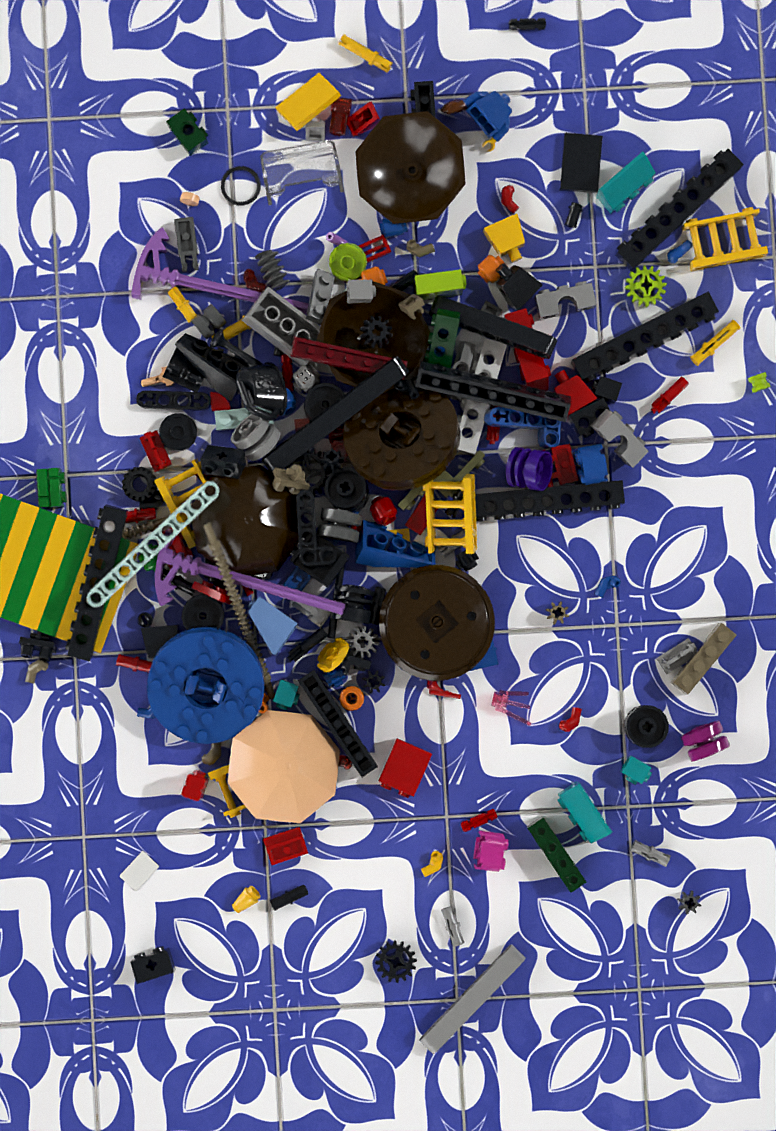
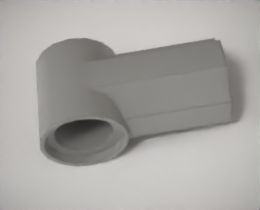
(314, 614)

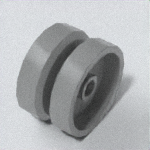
(255, 437)

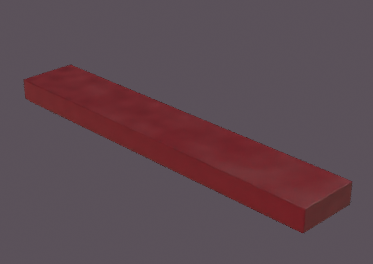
(338, 356)

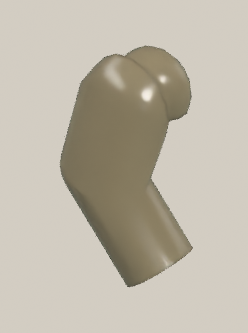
(34, 668)
(213, 755)

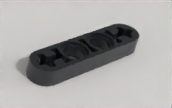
(173, 403)

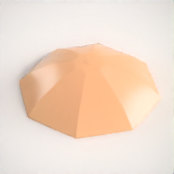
(283, 766)

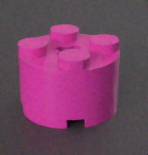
(490, 851)

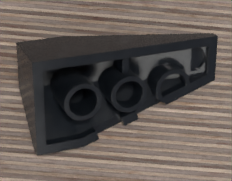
(213, 364)

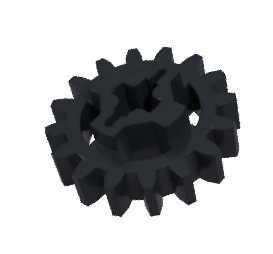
(408, 965)

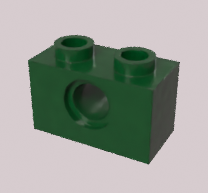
(191, 142)

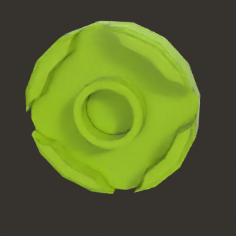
(347, 261)

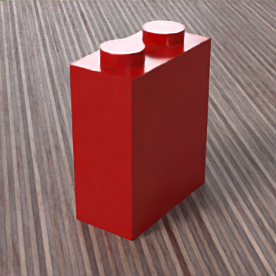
(404, 768)

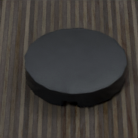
(178, 432)

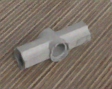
(463, 358)

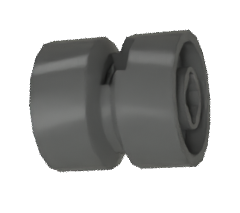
(208, 321)

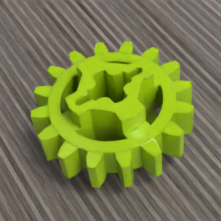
(654, 285)

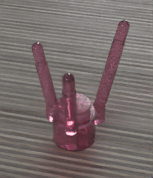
(500, 700)

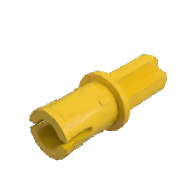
(182, 304)

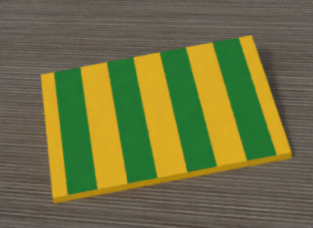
(44, 568)

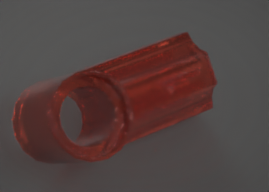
(340, 111)

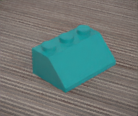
(626, 183)
(583, 813)

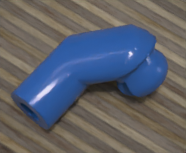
(676, 253)

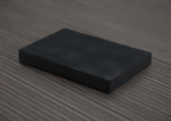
(581, 162)

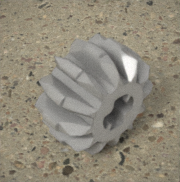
(358, 646)

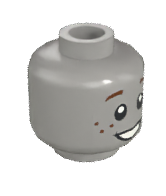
(305, 378)

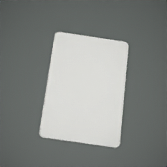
(139, 871)

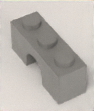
(581, 295)
(630, 449)

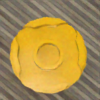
(332, 655)

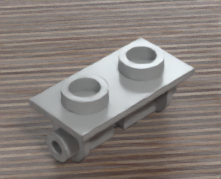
(677, 656)

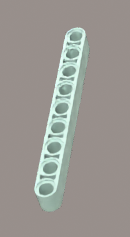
(143, 547)

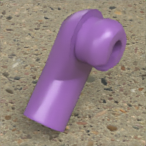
(335, 239)

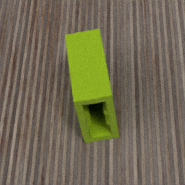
(440, 283)

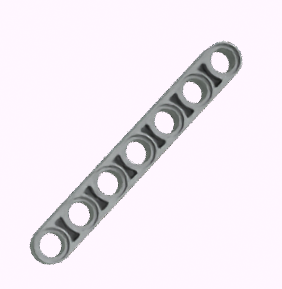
(472, 999)

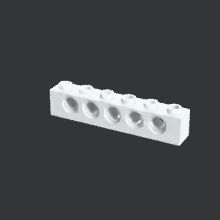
(496, 351)

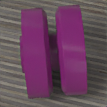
(704, 738)

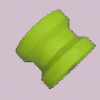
(759, 382)

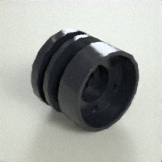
(354, 601)

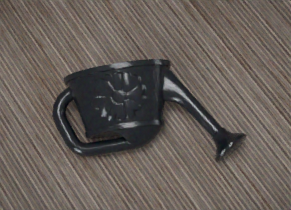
(258, 383)

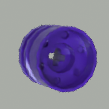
(529, 468)

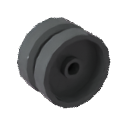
(340, 523)

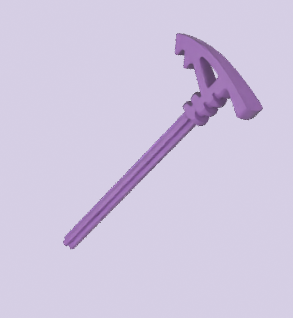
(146, 273)
(196, 566)

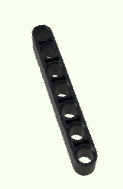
(498, 328)

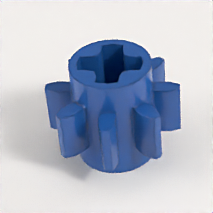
(335, 677)

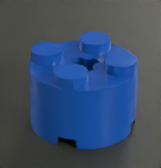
(592, 464)

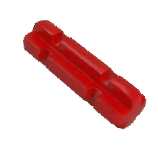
(287, 371)
(479, 820)

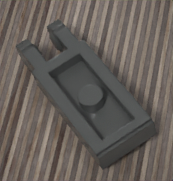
(186, 241)

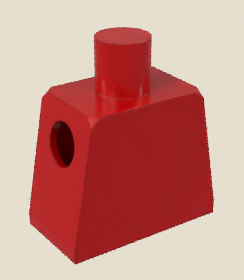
(576, 388)

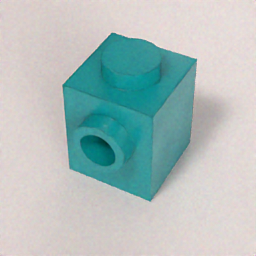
(286, 695)
(636, 770)

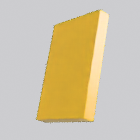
(308, 101)

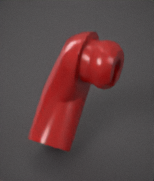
(506, 198)
(572, 722)

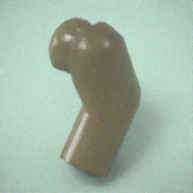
(418, 250)

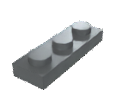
(320, 295)

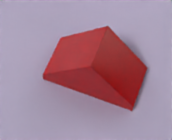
(363, 119)

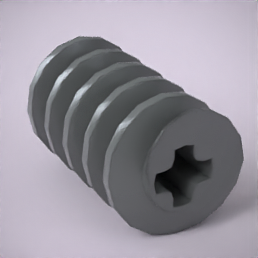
(272, 270)

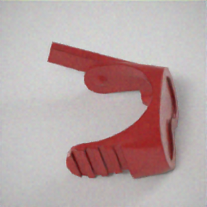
(434, 689)

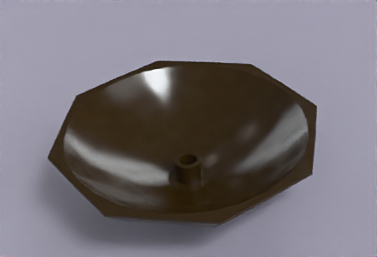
(410, 167)
(343, 324)
(250, 522)

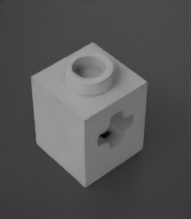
(360, 291)

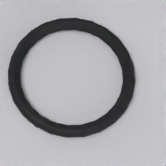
(235, 169)

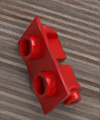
(155, 450)

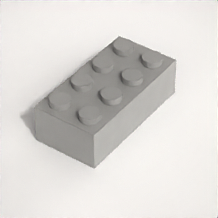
(280, 322)

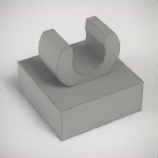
(315, 130)

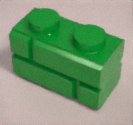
(51, 488)

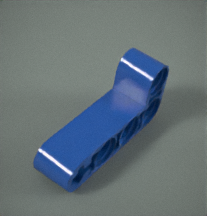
(522, 421)

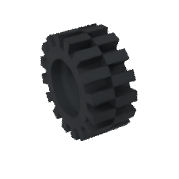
(128, 484)

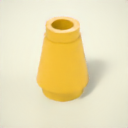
(246, 899)

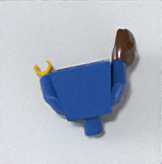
(487, 110)

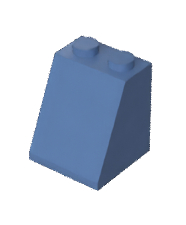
(271, 623)

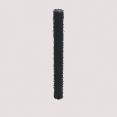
(333, 622)

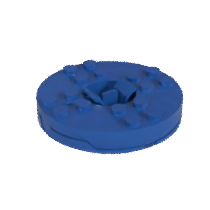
(205, 685)

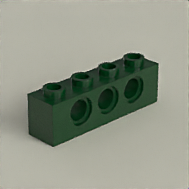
(447, 320)
(556, 854)

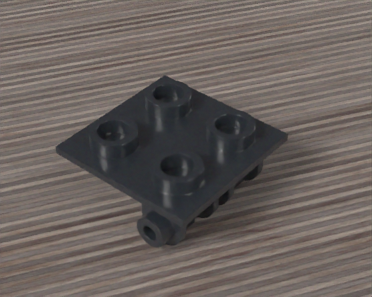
(183, 372)

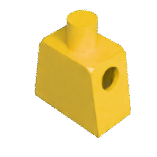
(506, 237)

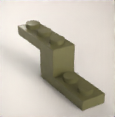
(476, 462)

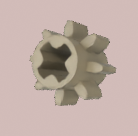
(552, 615)

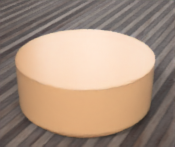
(189, 199)

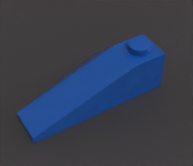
(385, 549)

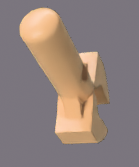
(157, 379)

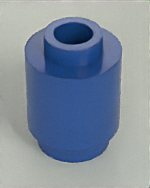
(391, 229)

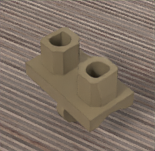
(292, 478)

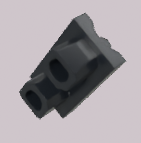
(37, 642)

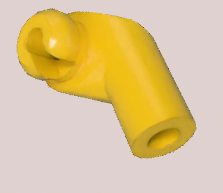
(435, 864)

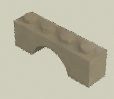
(704, 658)

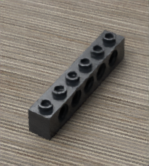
(338, 723)

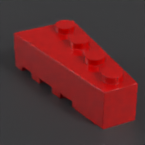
(531, 367)

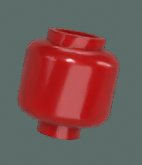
(383, 510)

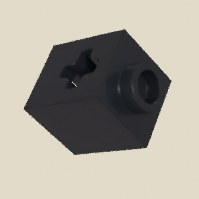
(606, 389)

